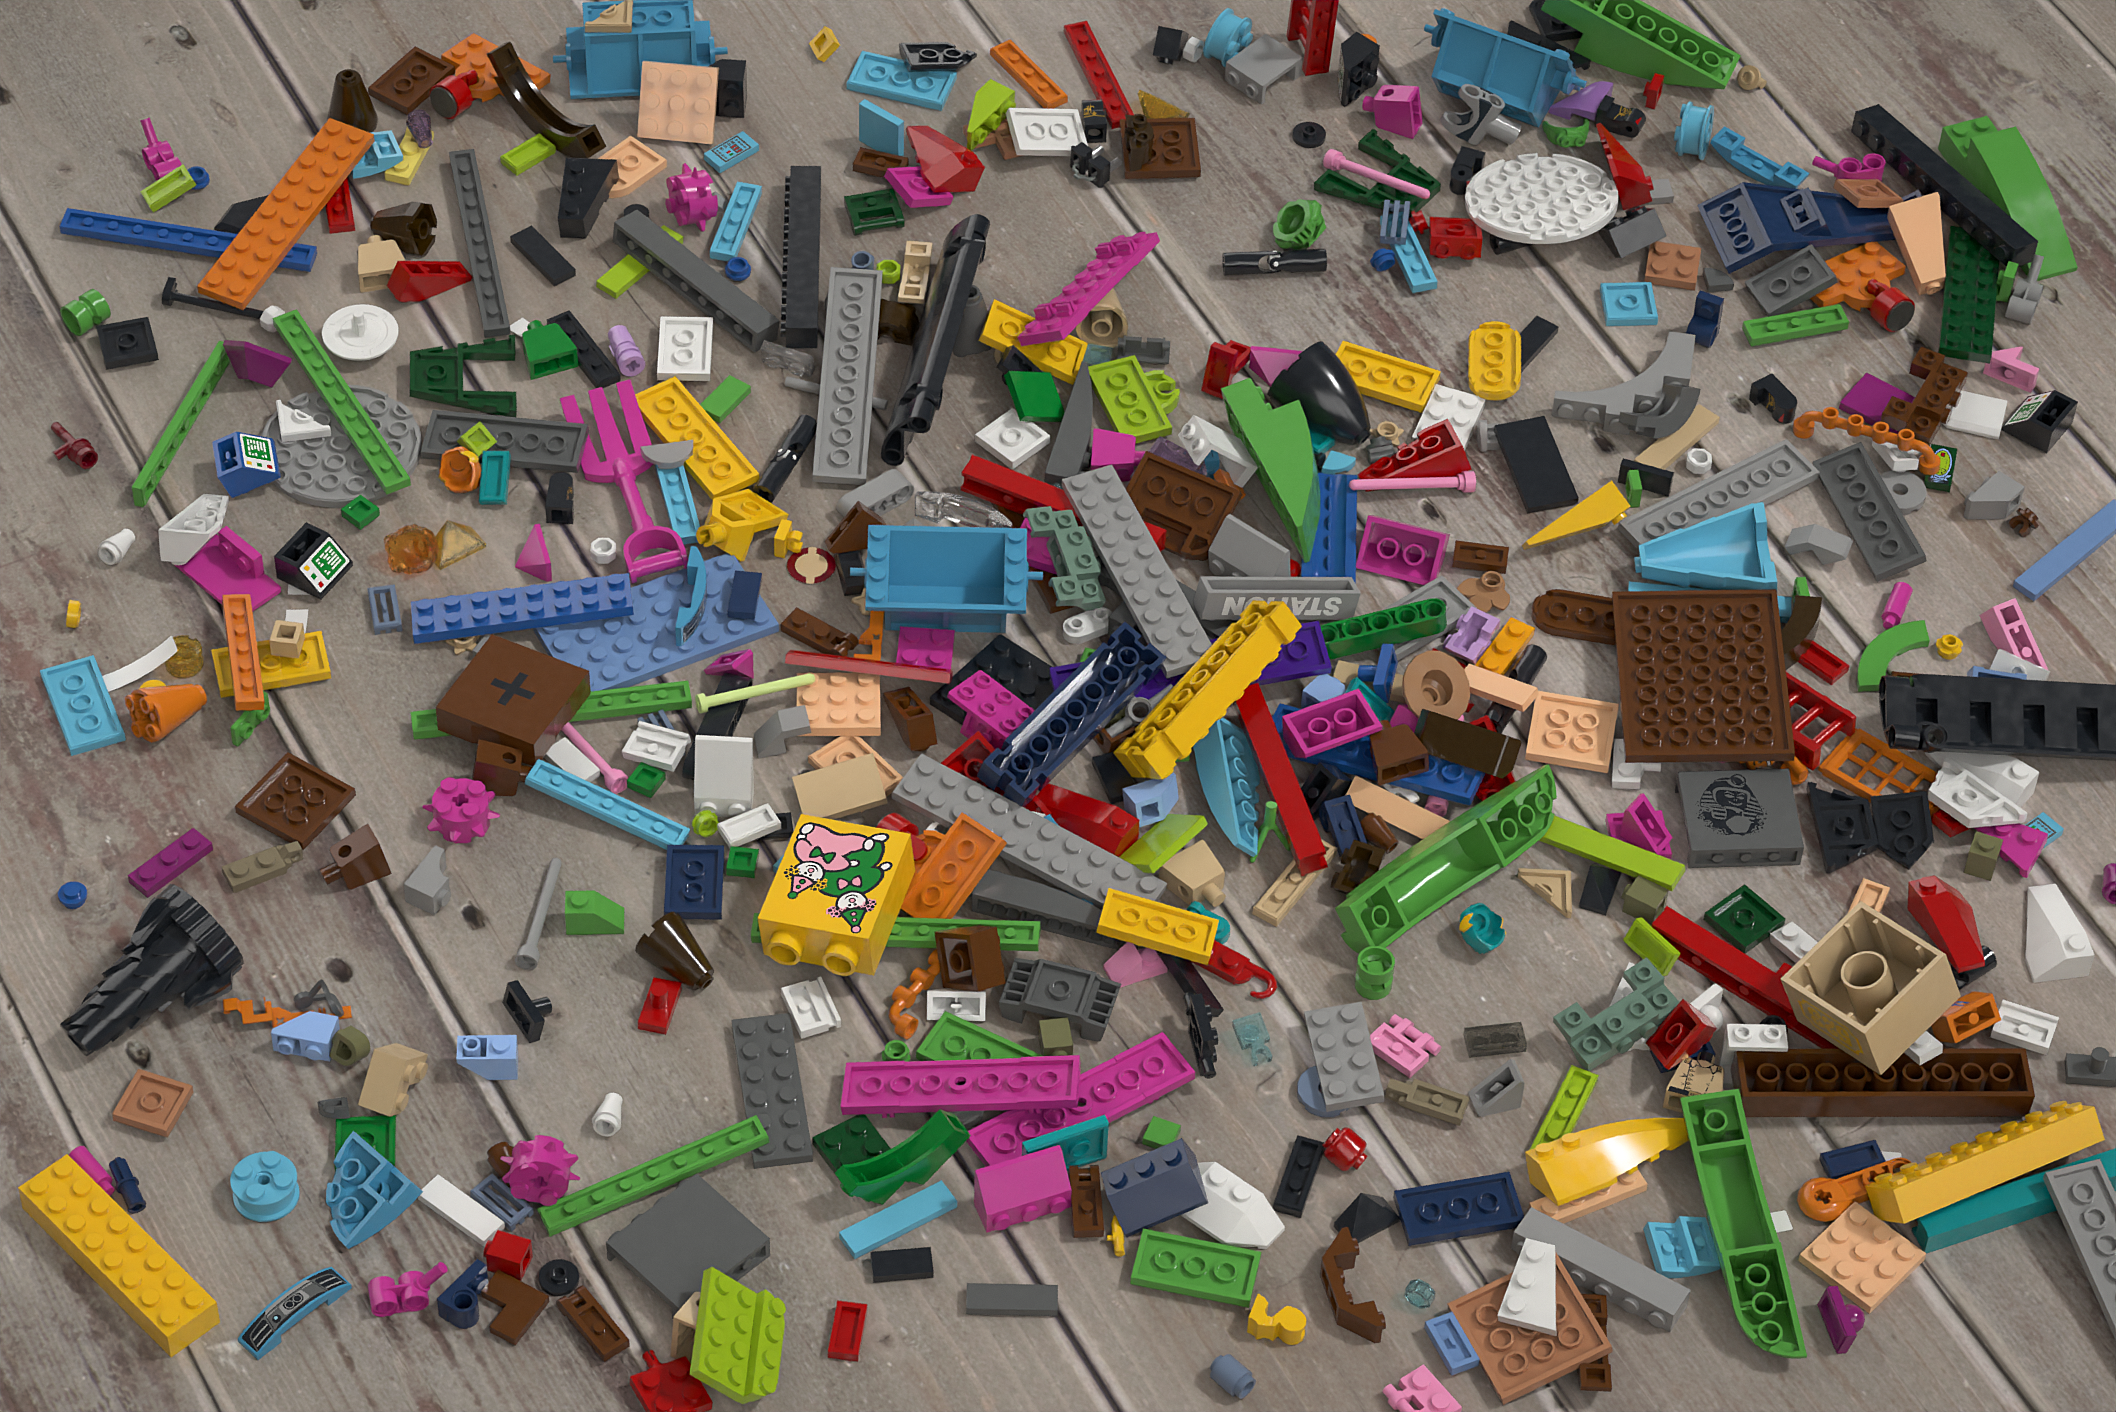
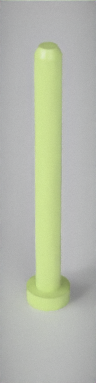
(704, 702)

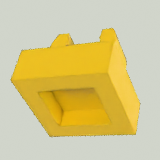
(787, 539)

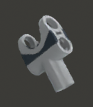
(1482, 117)

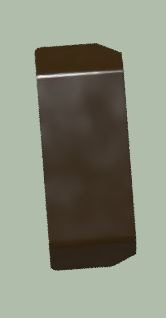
(1467, 744)

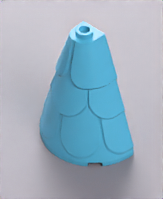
(1713, 554)

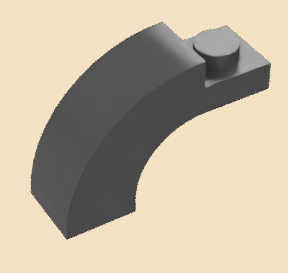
(1668, 415)

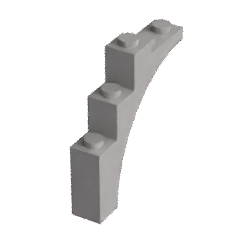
(1634, 395)

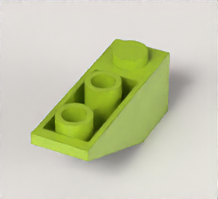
(988, 111)

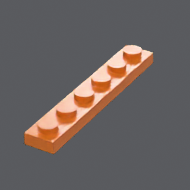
(243, 652)

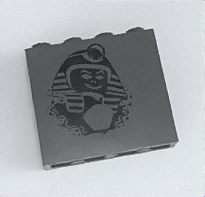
(1740, 818)

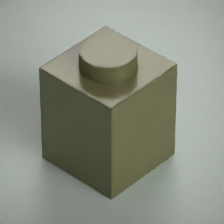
(1983, 856)
(1644, 899)
(1055, 1037)

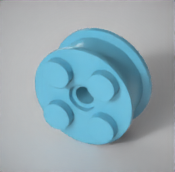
(1227, 36)
(1695, 130)
(265, 1186)

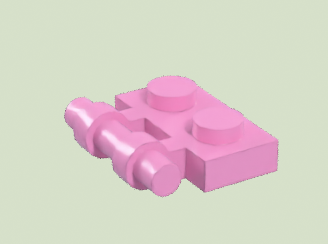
(1398, 1050)
(1424, 1391)

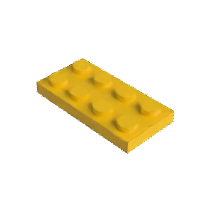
(1058, 357)
(1389, 377)
(279, 670)
(1157, 926)

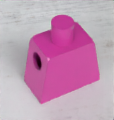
(1396, 109)
(1115, 450)

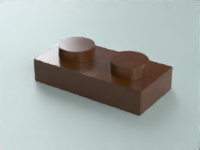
(877, 162)
(1480, 557)

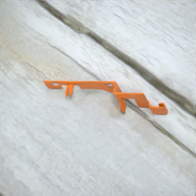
(867, 638)
(272, 1014)

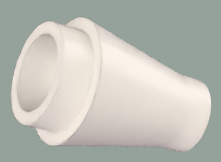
(114, 548)
(608, 1116)

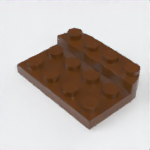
(1181, 503)

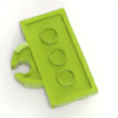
(1134, 397)

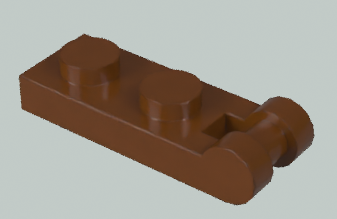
(818, 634)
(1086, 1201)
(593, 1323)

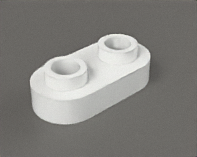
(1090, 623)

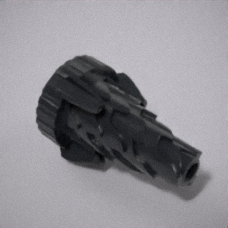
(170, 954)

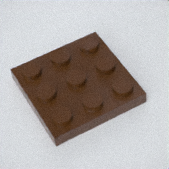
(1173, 151)
(295, 800)

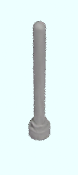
(528, 955)

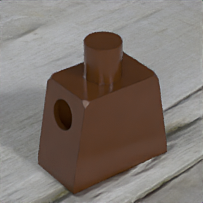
(1397, 753)
(499, 768)
(356, 860)

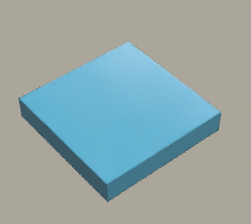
(880, 129)
(1628, 304)

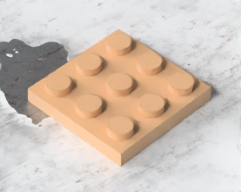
(678, 102)
(842, 704)
(1572, 732)
(1862, 1257)

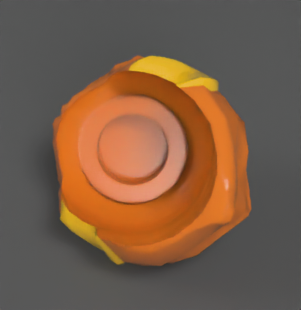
(460, 470)

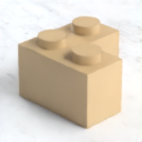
(389, 1077)

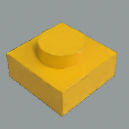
(824, 44)

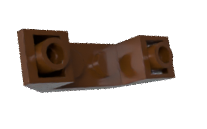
(1358, 1318)

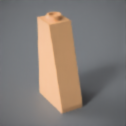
(1920, 240)

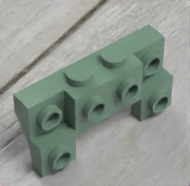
(1071, 557)
(1622, 1023)

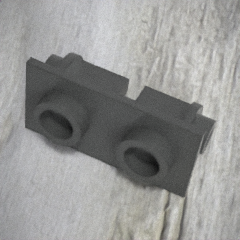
(1153, 351)

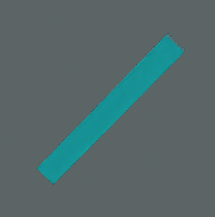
(1995, 1208)

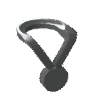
(305, 999)

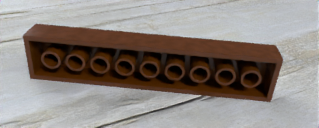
(1838, 1085)

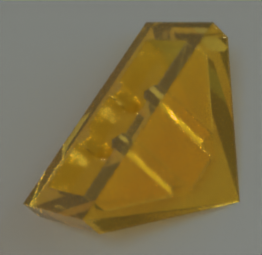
(1157, 108)
(456, 543)

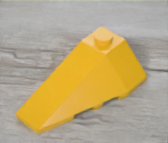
(1592, 513)

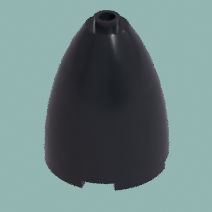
(1326, 395)

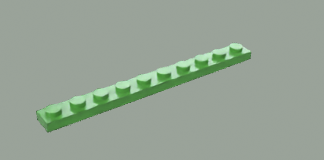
(342, 402)
(597, 706)
(920, 932)

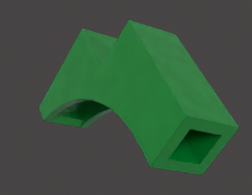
(909, 1161)

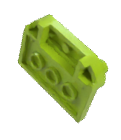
(737, 1338)

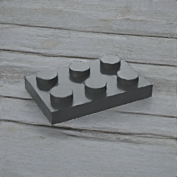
(1791, 281)

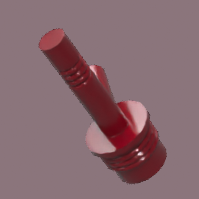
(77, 450)

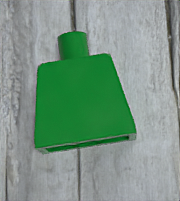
(547, 350)

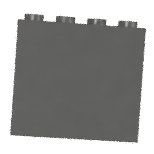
(686, 1236)

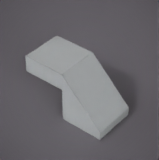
(1825, 543)
(781, 725)

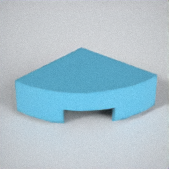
(1338, 462)

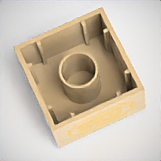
(1871, 987)

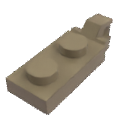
(261, 866)
(1429, 1099)

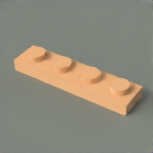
(1626, 1187)

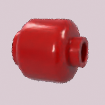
(1345, 1149)

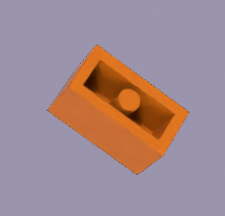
(1966, 1017)

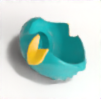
(1481, 928)

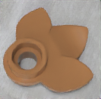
(1486, 592)

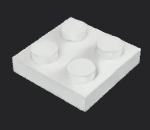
(1012, 439)

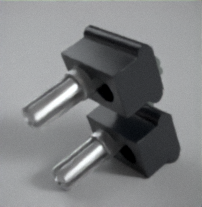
(1090, 160)

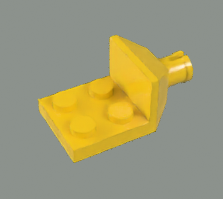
(736, 519)

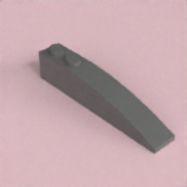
(1072, 444)
(1027, 900)

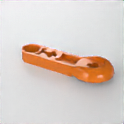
(1840, 1192)

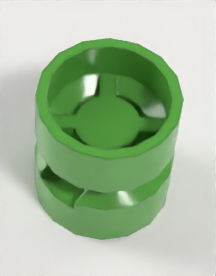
(82, 314)
(1374, 972)

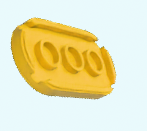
(1494, 361)

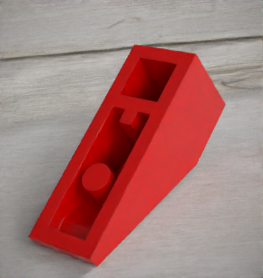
(423, 279)

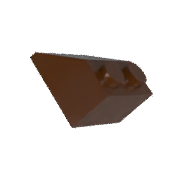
(970, 958)

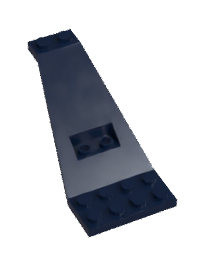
(1765, 218)

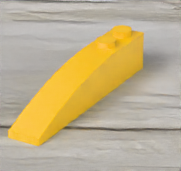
(1596, 1156)

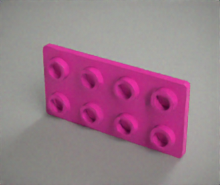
(231, 567)
(989, 708)

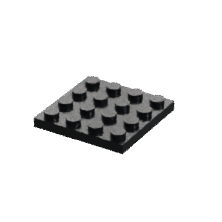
(1009, 666)

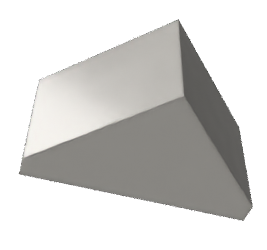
(1499, 1091)

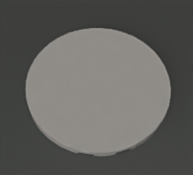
(330, 468)

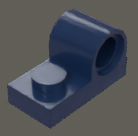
(1706, 318)
(1342, 821)
(463, 1294)

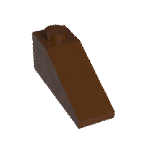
(911, 718)

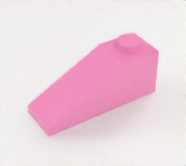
(2011, 632)

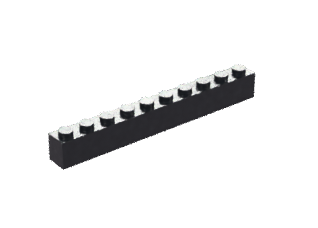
(1932, 174)
(801, 280)

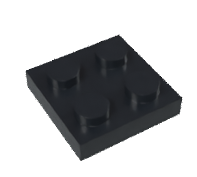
(127, 343)

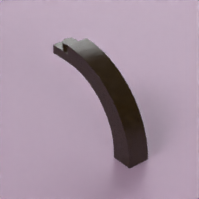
(537, 112)
(1800, 628)

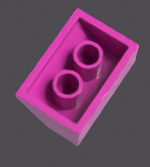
(1402, 550)
(1329, 724)
(1022, 1189)

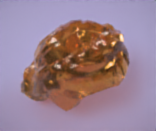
(411, 549)

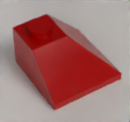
(1681, 1034)

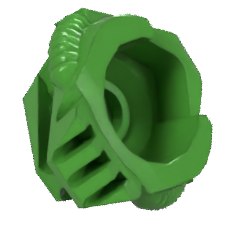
(1299, 224)

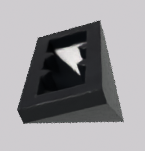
(1599, 888)
(1367, 1217)

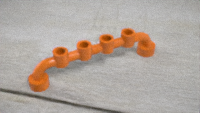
(1804, 428)
(922, 979)

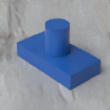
(1381, 674)

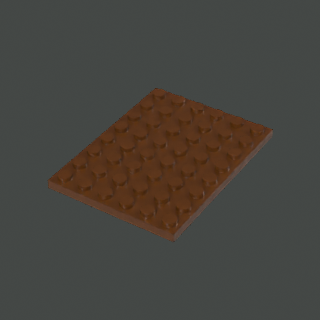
(1702, 676)

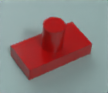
(659, 1005)

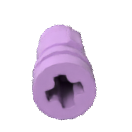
(625, 351)

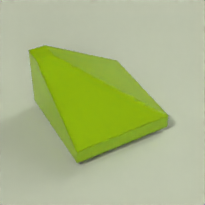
(477, 439)

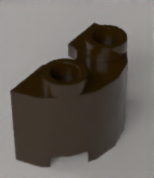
(1139, 139)
(898, 321)
(1359, 864)

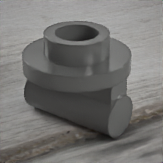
(1379, 448)

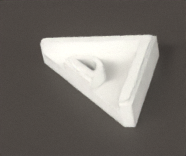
(298, 425)

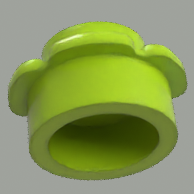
(705, 823)

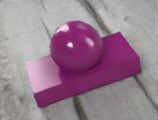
(1840, 1319)

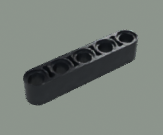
(719, 719)

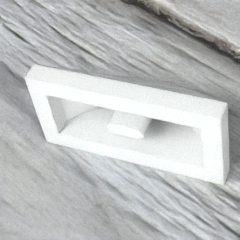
(961, 1003)

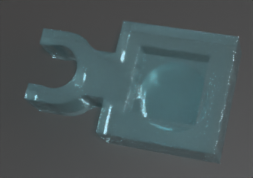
(1253, 1034)

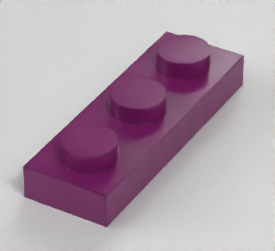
(170, 862)

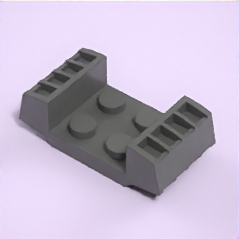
(1059, 993)

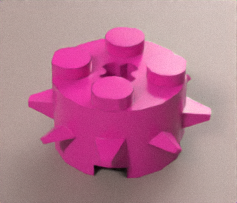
(691, 197)
(461, 809)
(540, 1170)

